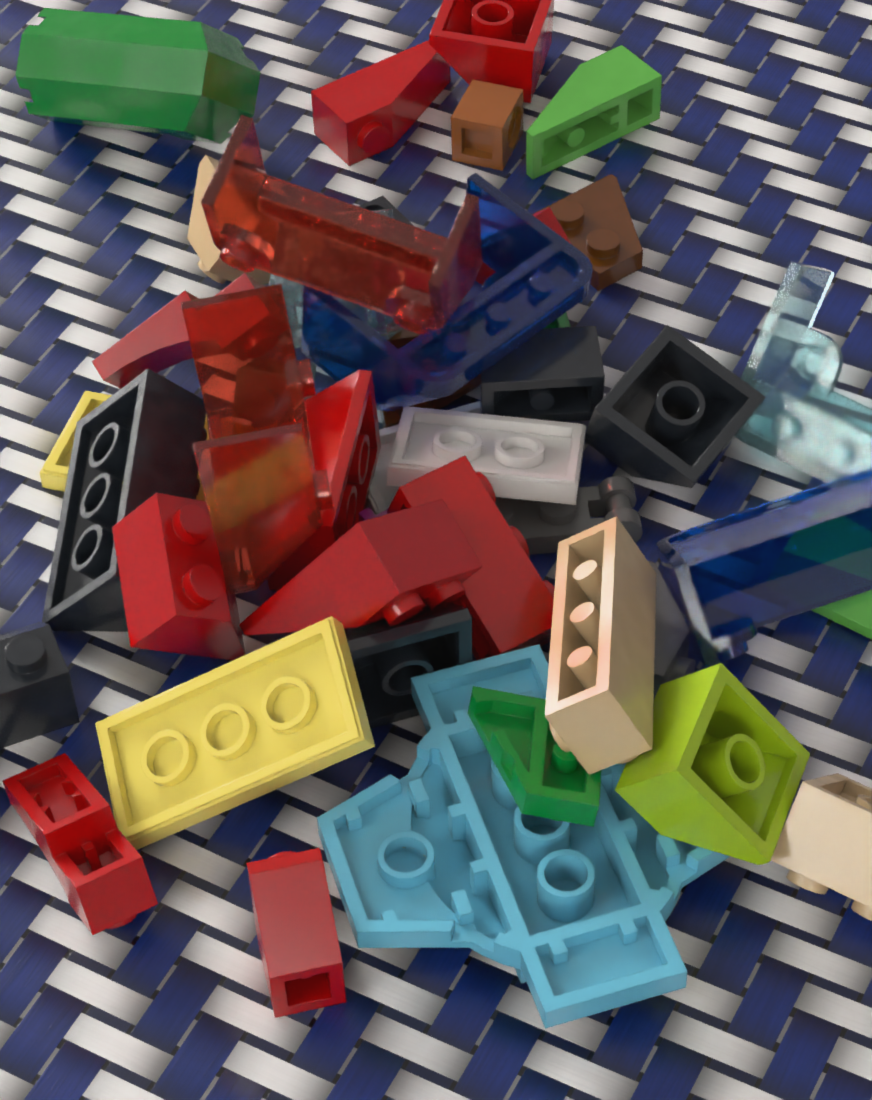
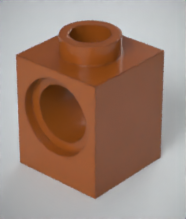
(487, 125)

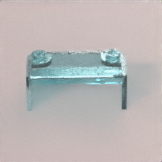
(797, 372)

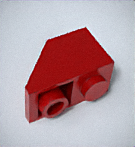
(296, 932)

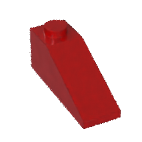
(378, 103)

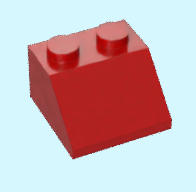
(495, 40)
(176, 580)

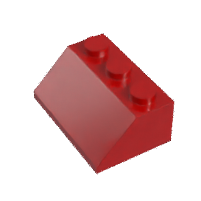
(348, 446)

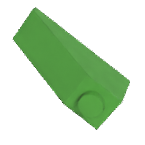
(592, 108)

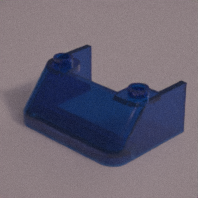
(533, 285)
(770, 563)

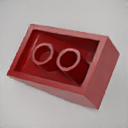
(375, 573)

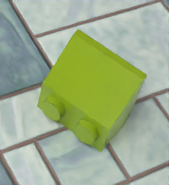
(716, 768)

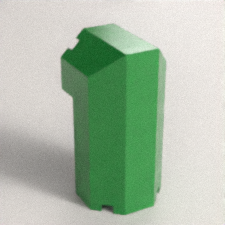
(136, 74)

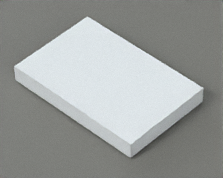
(514, 453)

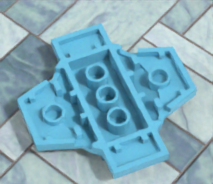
(461, 866)

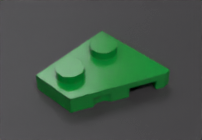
(531, 763)

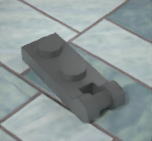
(549, 523)

